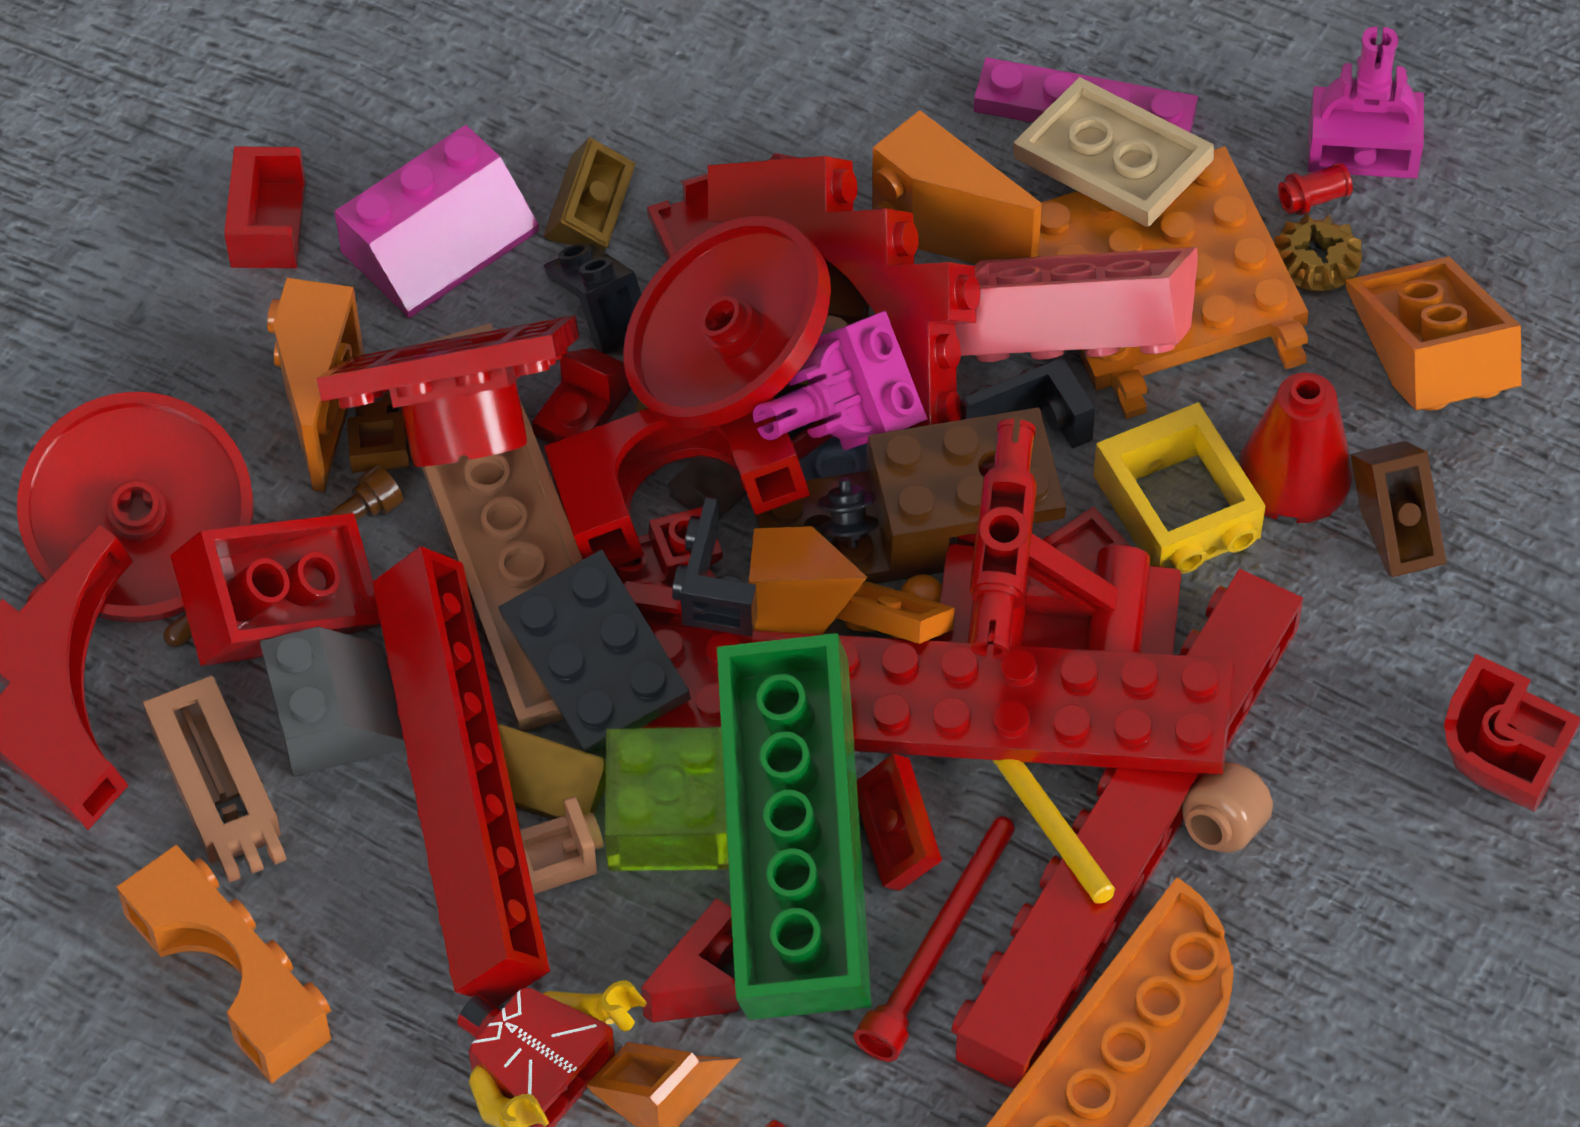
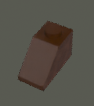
(1399, 506)

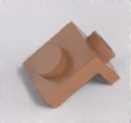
(562, 848)

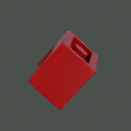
(265, 207)

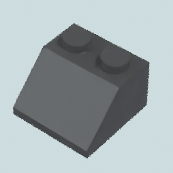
(331, 698)

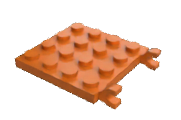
(1239, 283)

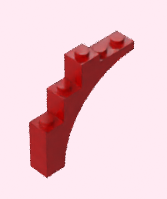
(870, 249)

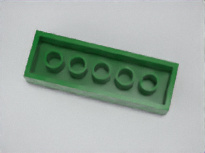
(793, 828)

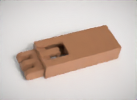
(211, 768)

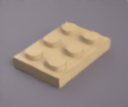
(1113, 151)

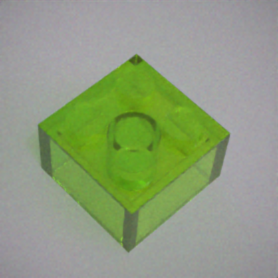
(665, 799)

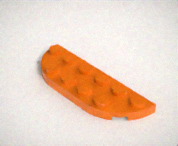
(1135, 1026)

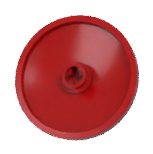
(727, 322)
(146, 474)

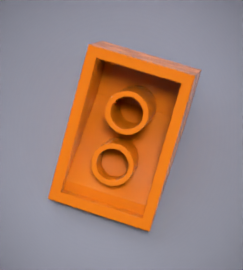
(955, 195)
(314, 332)
(1438, 333)

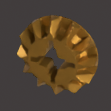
(1304, 265)

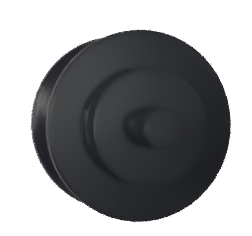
(848, 513)

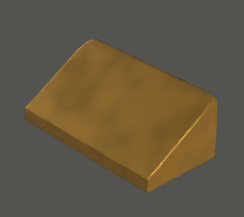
(590, 196)
(549, 772)

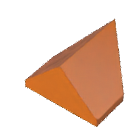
(799, 580)
(658, 1083)

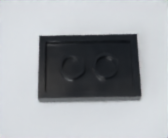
(594, 652)

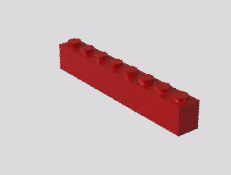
(460, 778)

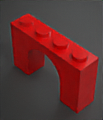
(608, 463)

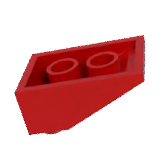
(273, 582)

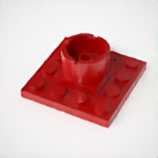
(455, 390)

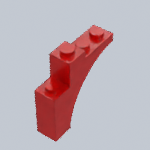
(43, 668)

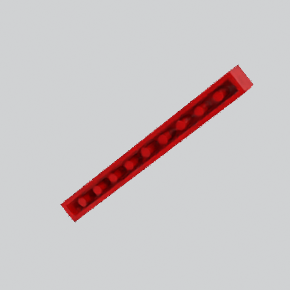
(1127, 835)

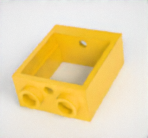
(1158, 446)

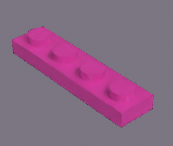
(1028, 90)

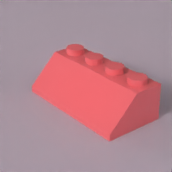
(1081, 304)

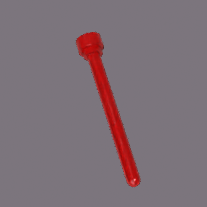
(884, 1030)

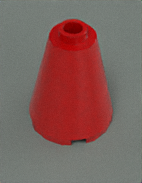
(1300, 451)

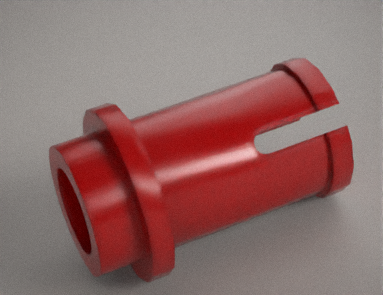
(1301, 193)

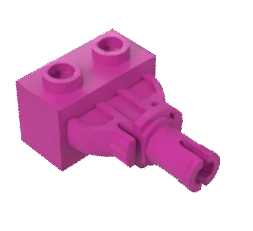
(1369, 119)
(854, 386)

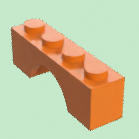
(180, 910)

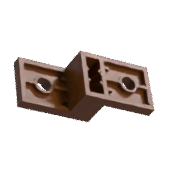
(924, 493)

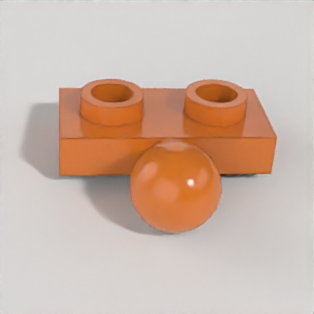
(905, 614)

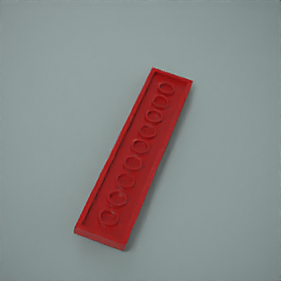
(1018, 707)

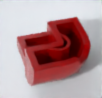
(1506, 734)

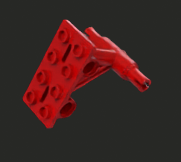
(1032, 594)

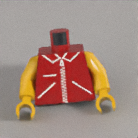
(541, 1050)

